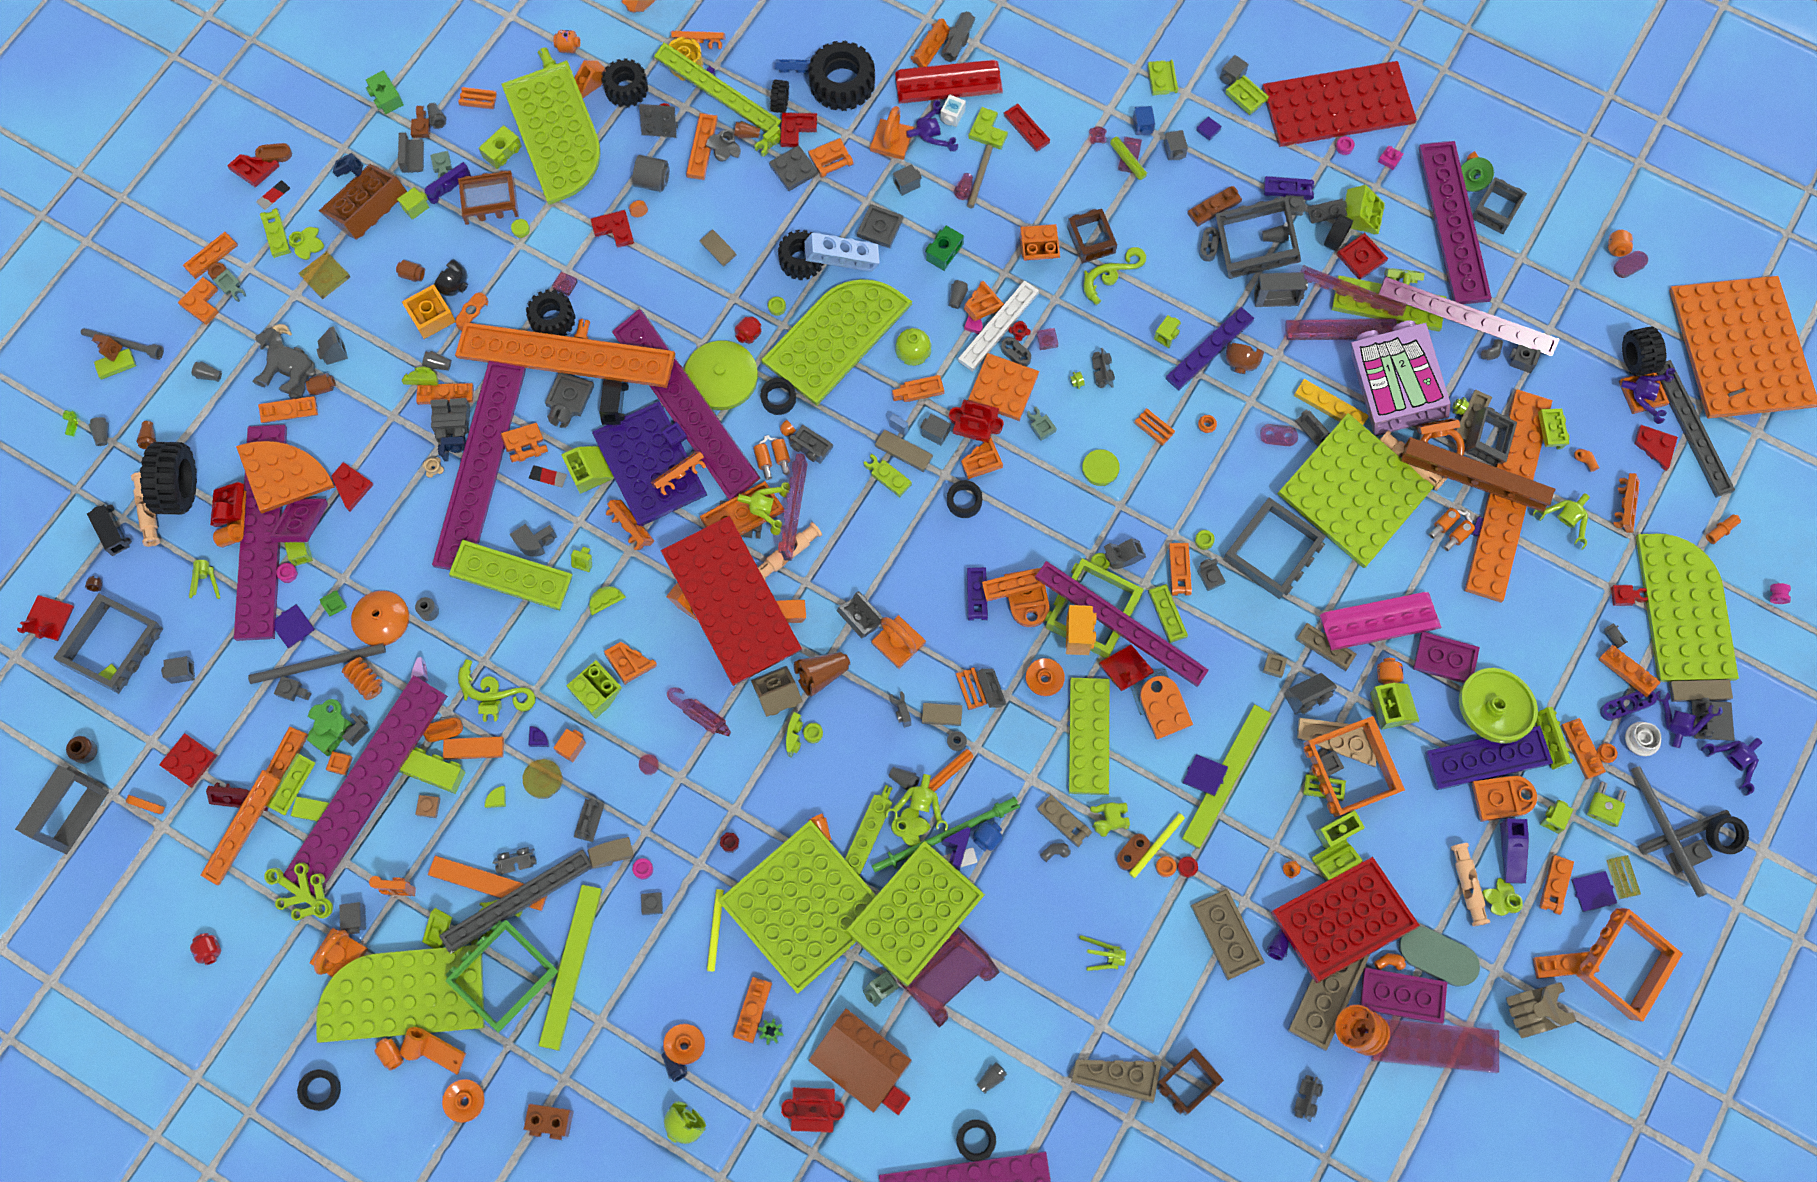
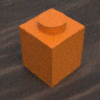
(570, 744)

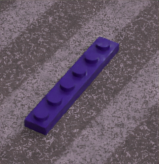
(1209, 348)

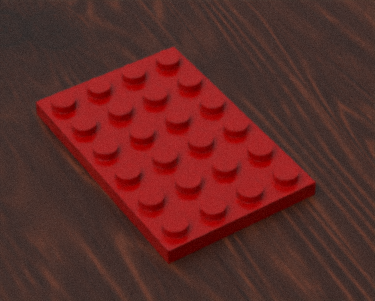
(1344, 919)

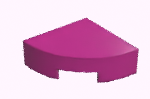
(973, 326)

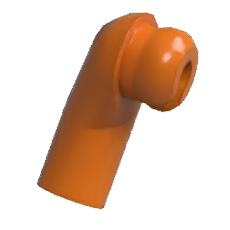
(1586, 457)
(1390, 959)

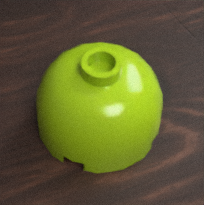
(913, 346)
(682, 1124)

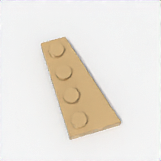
(1351, 744)

